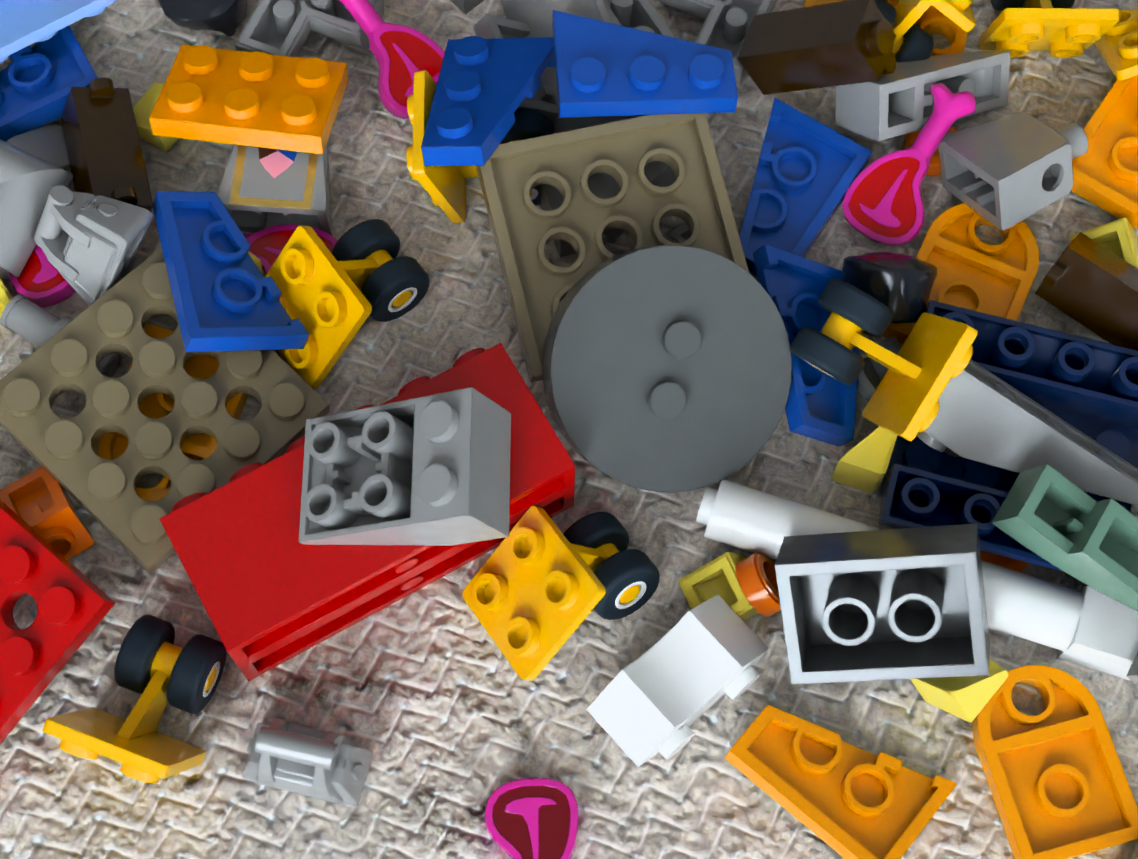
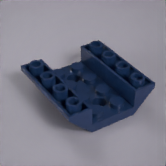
(1067, 374)

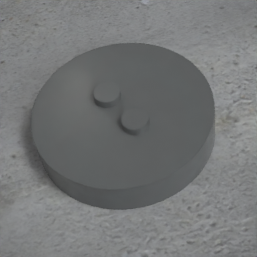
(667, 367)

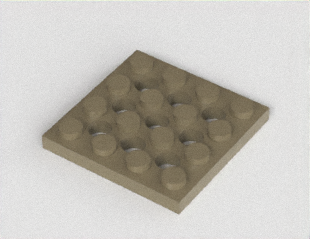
(566, 163)
(113, 405)

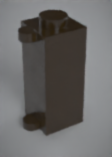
(818, 47)
(105, 144)
(1095, 291)

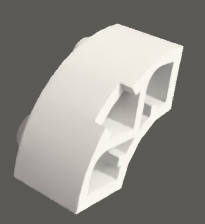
(678, 680)

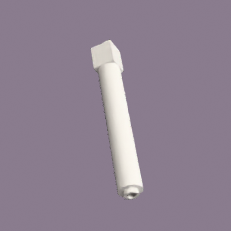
(1080, 624)

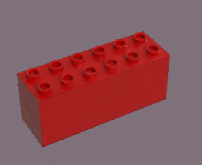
(285, 596)

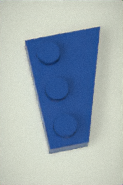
(636, 72)
(40, 81)
(478, 96)
(797, 182)
(214, 281)
(816, 402)

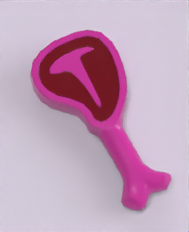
(533, 819)

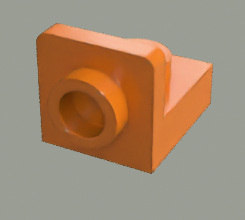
(48, 511)

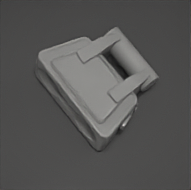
(90, 239)
(307, 762)

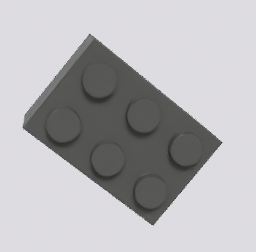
(884, 604)

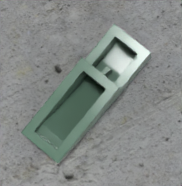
(1074, 532)

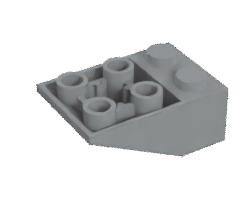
(408, 473)

